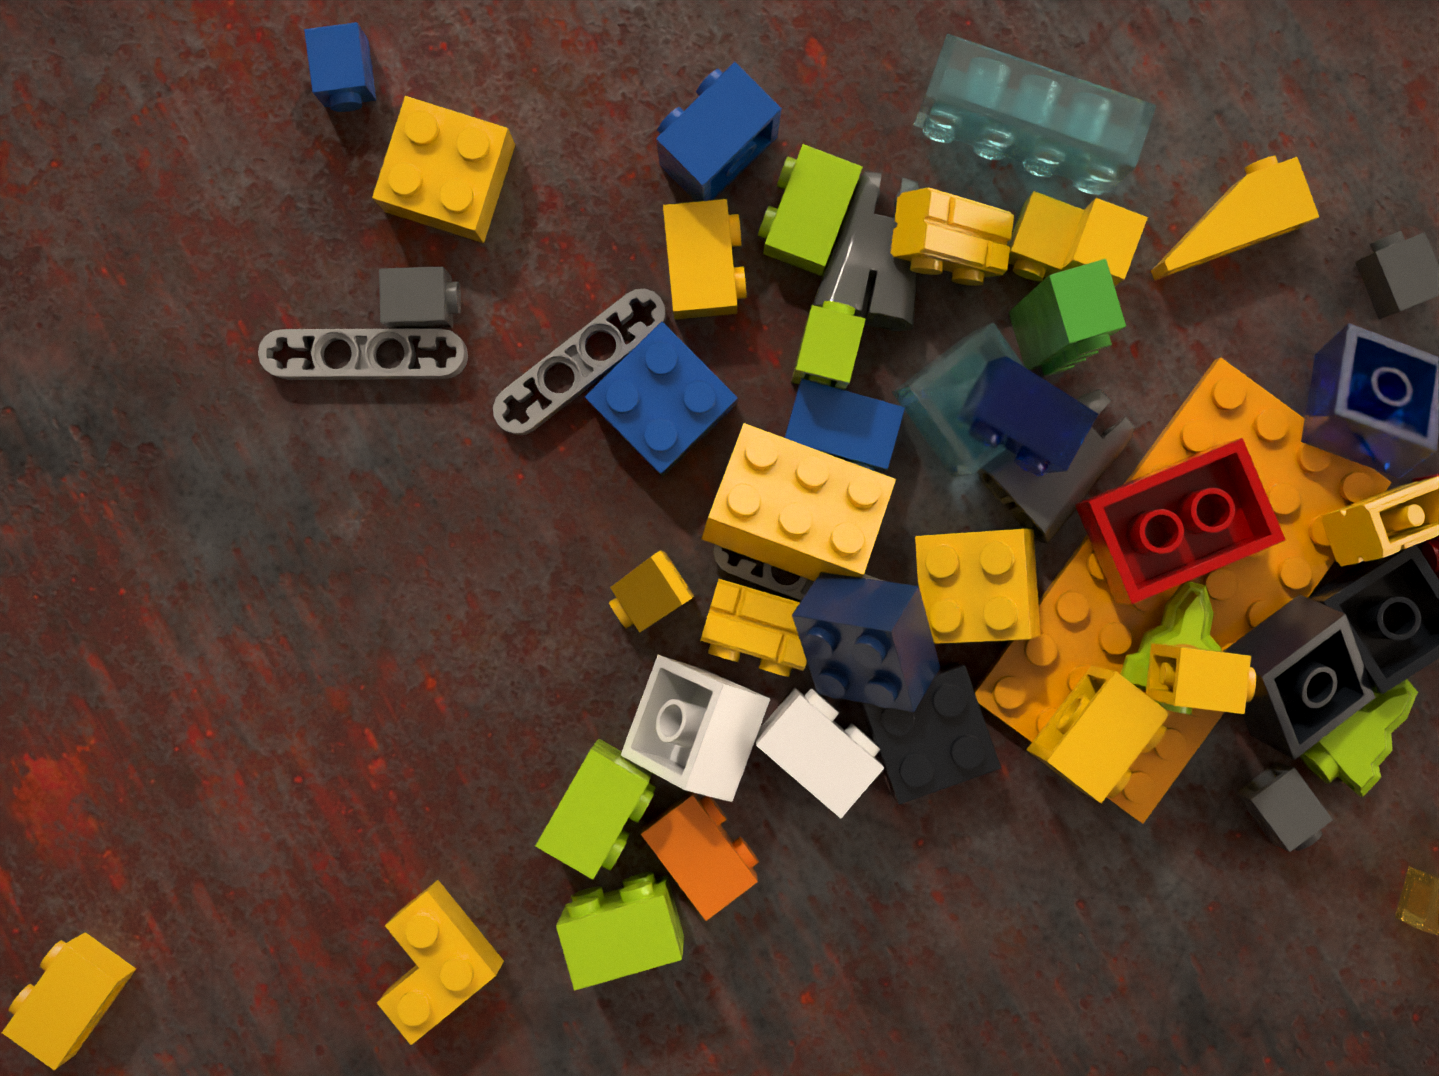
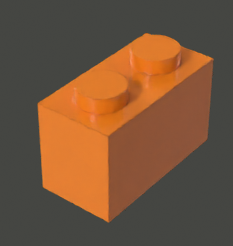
(701, 853)

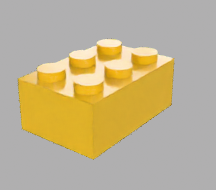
(797, 507)

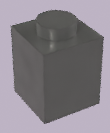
(1399, 273)
(418, 298)
(1284, 807)

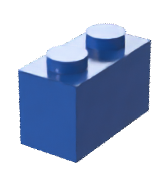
(845, 424)

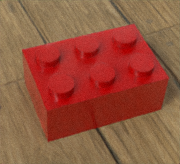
(1180, 522)

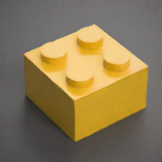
(444, 169)
(979, 585)
(1100, 733)

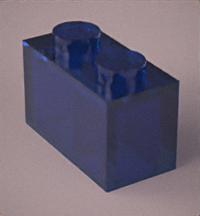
(1026, 417)

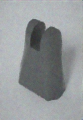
(861, 265)
(1050, 499)

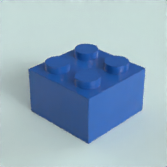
(717, 133)
(662, 399)

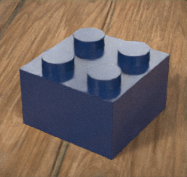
(867, 641)

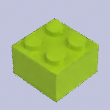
(592, 814)
(620, 930)

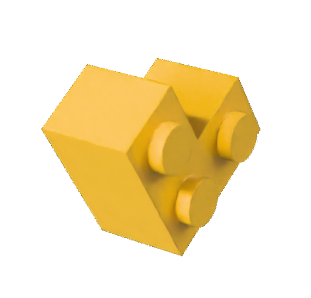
(1060, 237)
(449, 959)

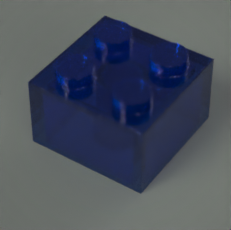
(1373, 401)

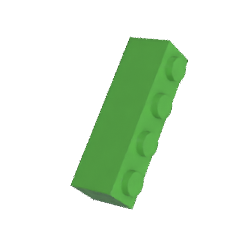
(1067, 318)

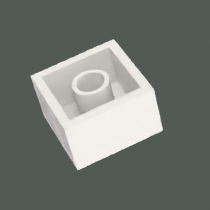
(695, 728)
(818, 752)

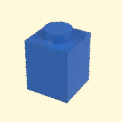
(340, 66)

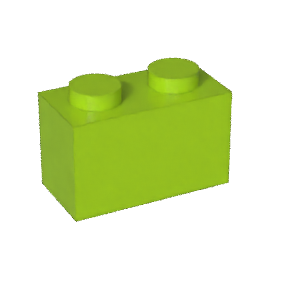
(810, 209)
(829, 345)

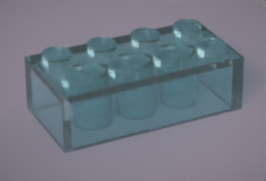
(1033, 116)

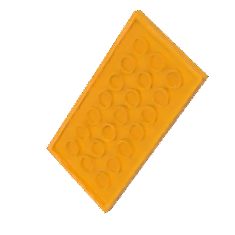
(1088, 628)

